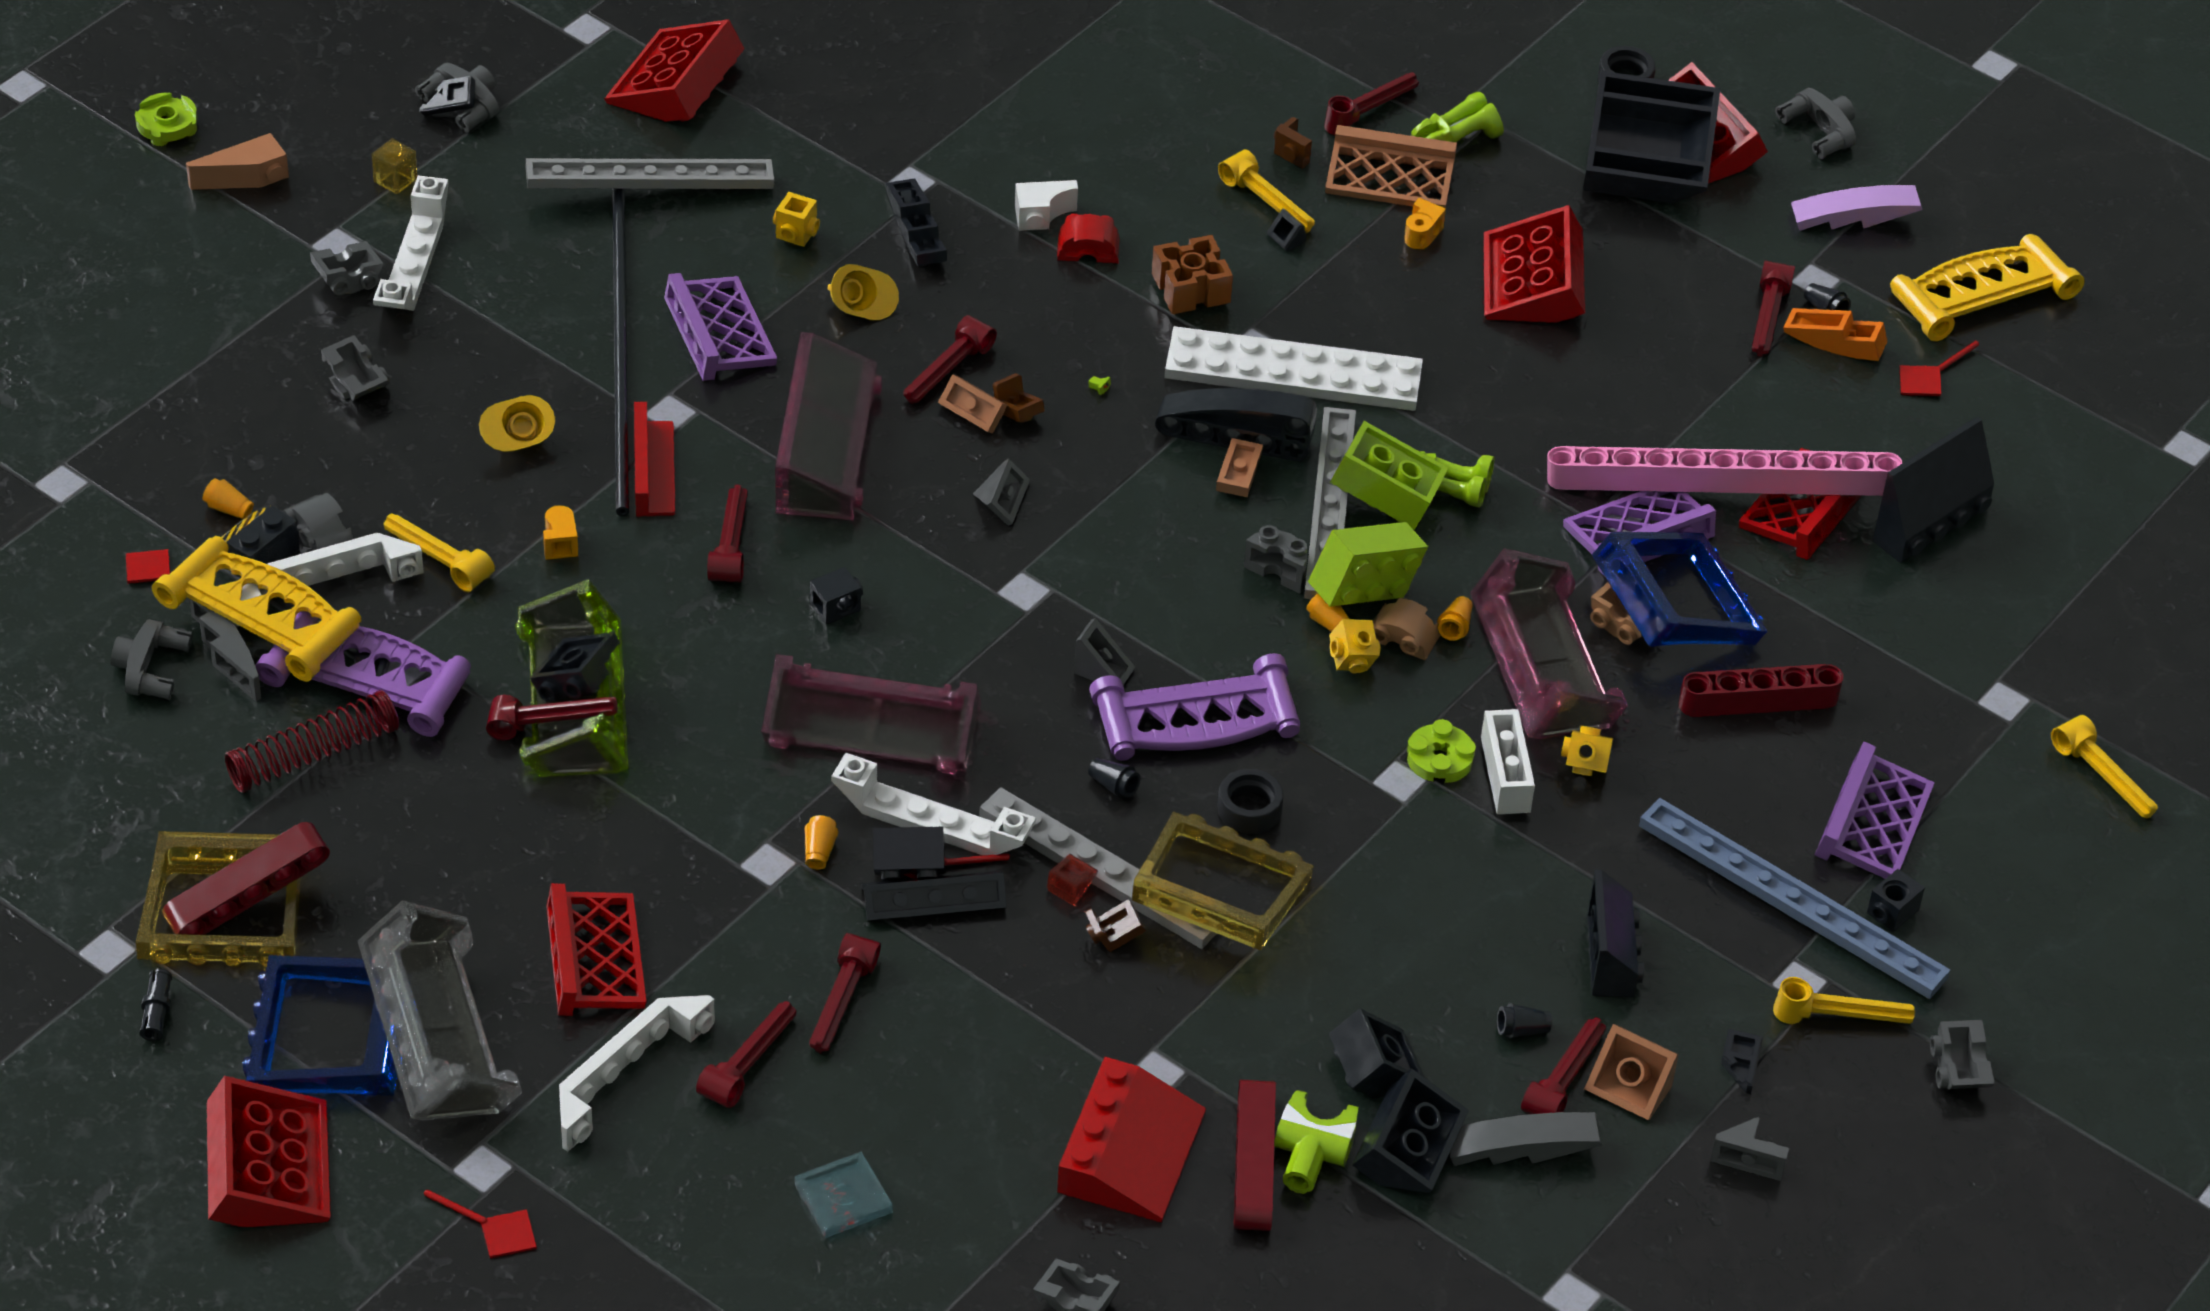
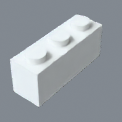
(1507, 761)

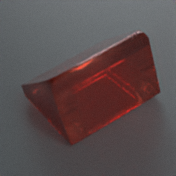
(1070, 879)

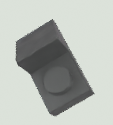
(1741, 1150)

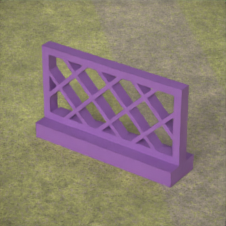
(696, 327)
(1696, 519)
(1853, 796)

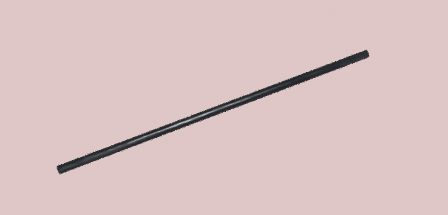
(620, 353)

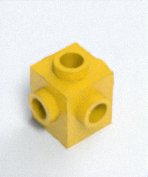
(796, 219)
(1354, 645)
(1600, 746)

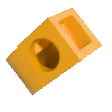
(1424, 224)
(560, 533)

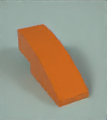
(1837, 332)

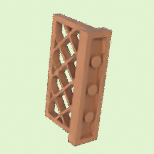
(1394, 150)

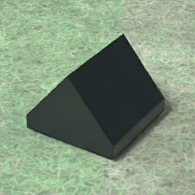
(1287, 231)

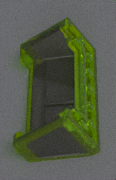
(582, 744)

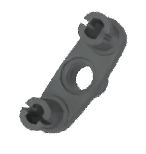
(485, 103)
(1829, 115)
(137, 654)

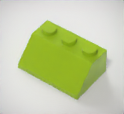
(1389, 475)

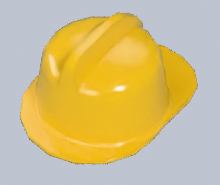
(864, 292)
(517, 423)

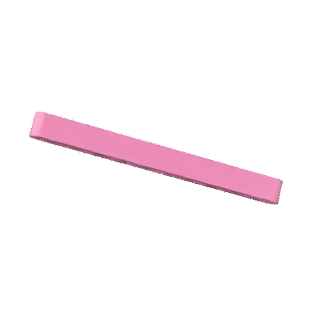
(1719, 470)

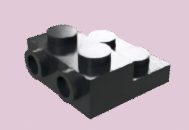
(575, 667)

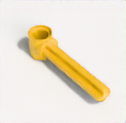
(1243, 171)
(466, 567)
(2079, 739)
(1797, 1001)

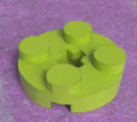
(180, 119)
(1443, 737)

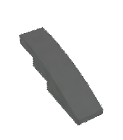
(228, 649)
(1529, 1135)

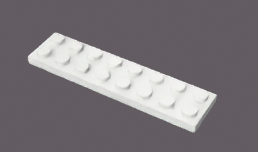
(1294, 368)

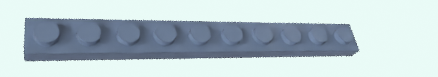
(1795, 898)

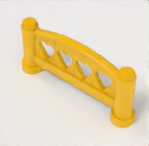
(1937, 312)
(306, 646)

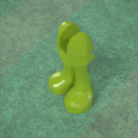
(1478, 116)
(1467, 482)

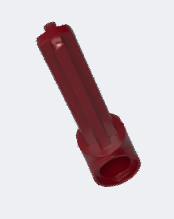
(1347, 112)
(1775, 284)
(970, 338)
(727, 561)
(510, 716)
(856, 959)
(725, 1081)
(1550, 1093)

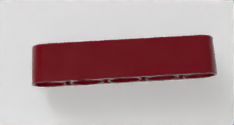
(1760, 690)
(247, 881)
(1255, 1155)

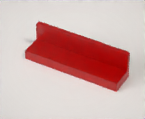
(653, 464)

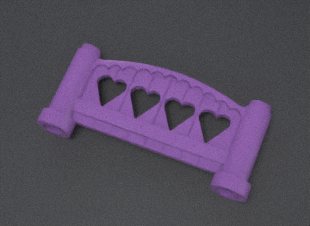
(1266, 690)
(426, 699)

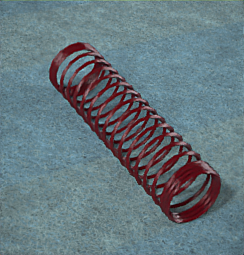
(385, 715)

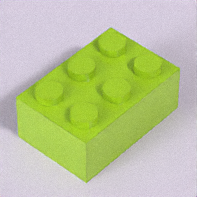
(1367, 564)

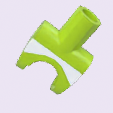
(1312, 1141)

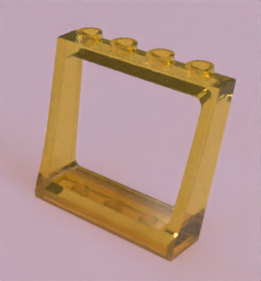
(207, 855)
(1207, 911)

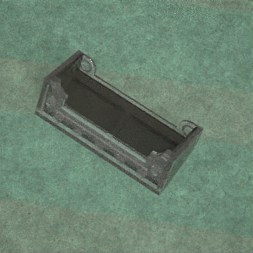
(432, 1014)

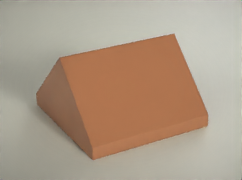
(1632, 1072)

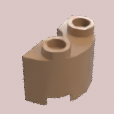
(1612, 615)
(1408, 626)

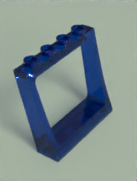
(1648, 606)
(373, 1077)

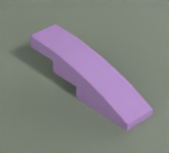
(1868, 204)

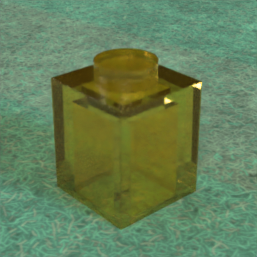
(394, 166)

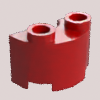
(1088, 236)

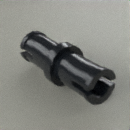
(155, 1004)

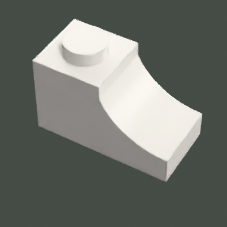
(1043, 201)

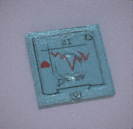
(843, 1194)

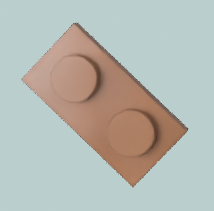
(972, 403)
(1239, 467)

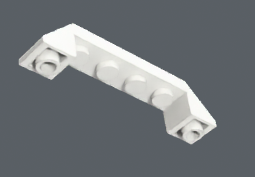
(417, 247)
(398, 557)
(859, 783)
(684, 1015)

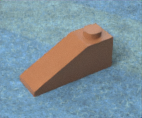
(240, 166)

